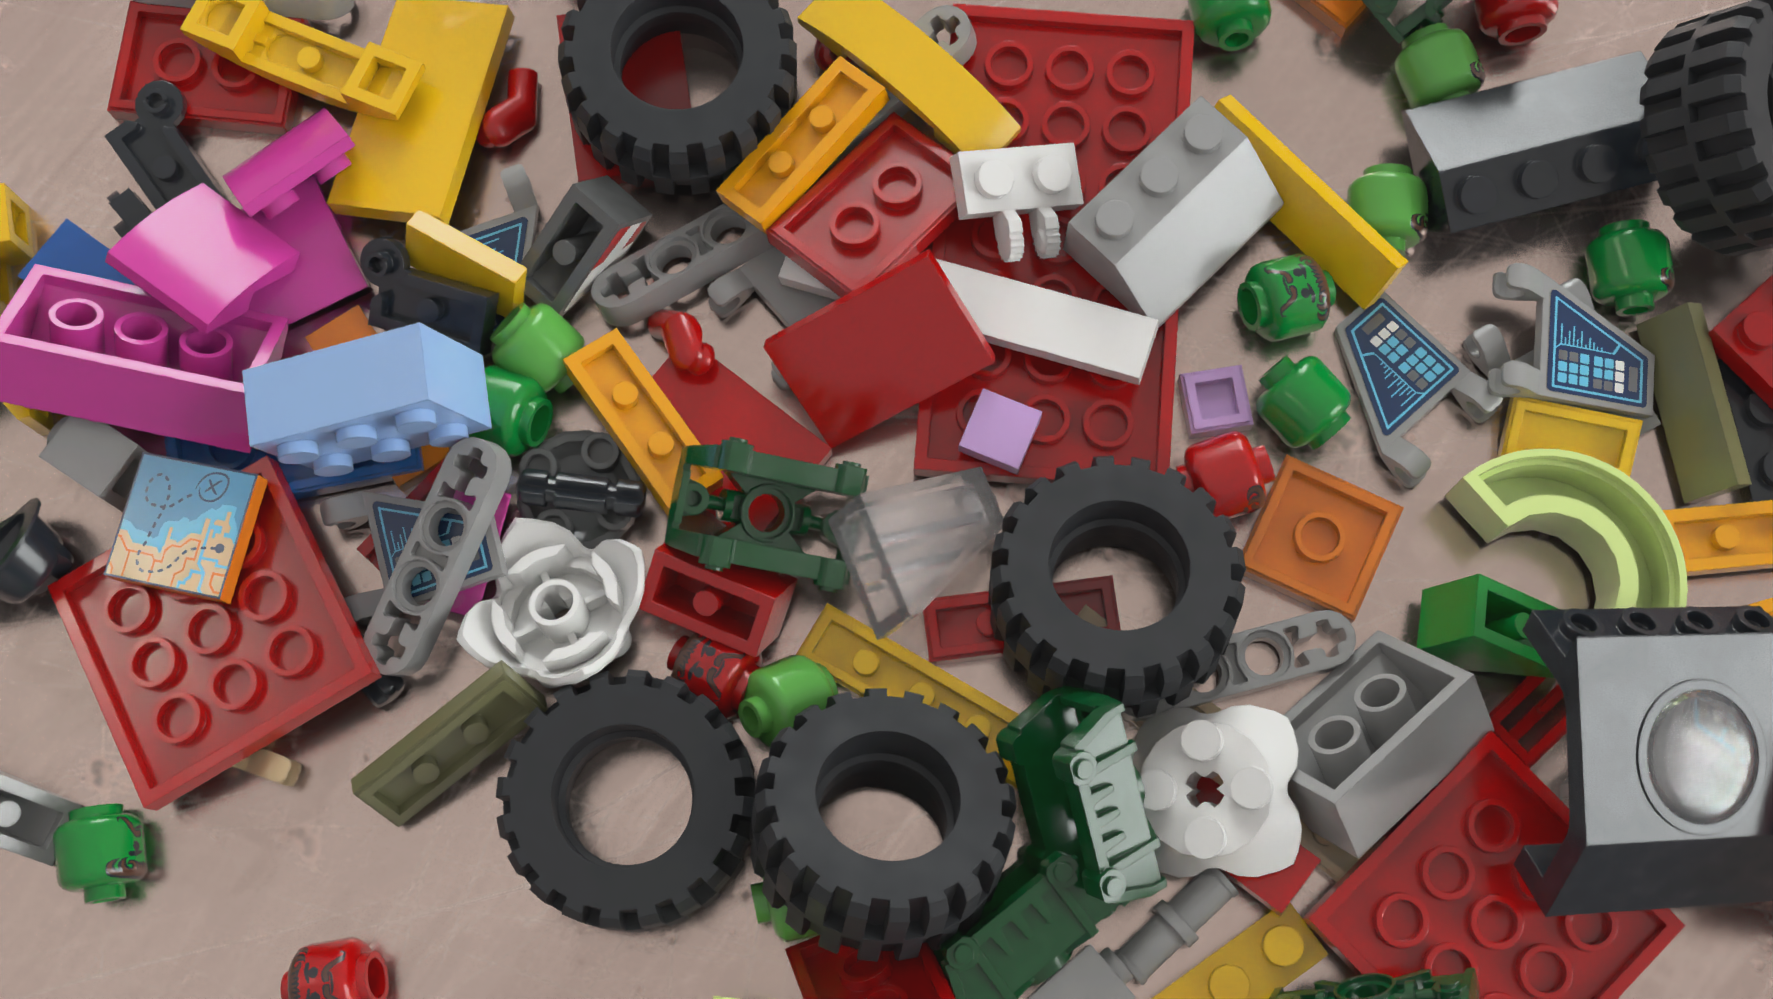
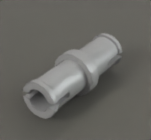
(1176, 923)

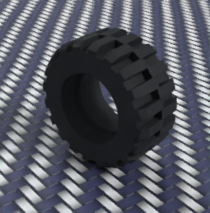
(1714, 126)
(676, 143)
(1131, 511)
(897, 748)
(556, 751)

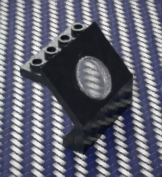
(1661, 759)

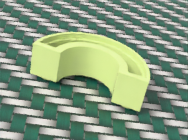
(1592, 510)

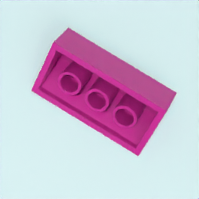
(129, 360)

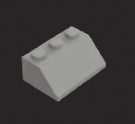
(1174, 213)
(1380, 739)

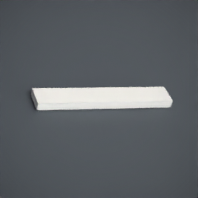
(1037, 321)

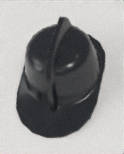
(30, 555)

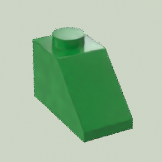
(1480, 626)

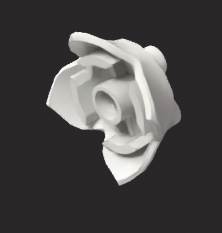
(550, 574)
(1255, 824)

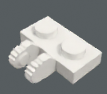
(1018, 182)

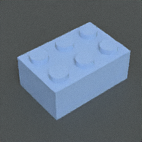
(367, 400)

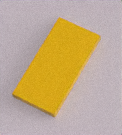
(426, 152)

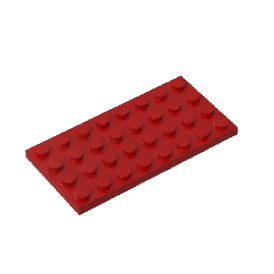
(1111, 93)

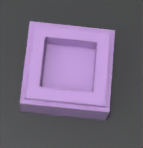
(1215, 402)
(1000, 431)

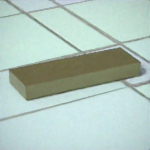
(1694, 404)
(448, 744)

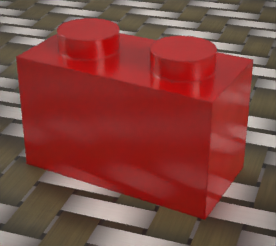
(734, 607)

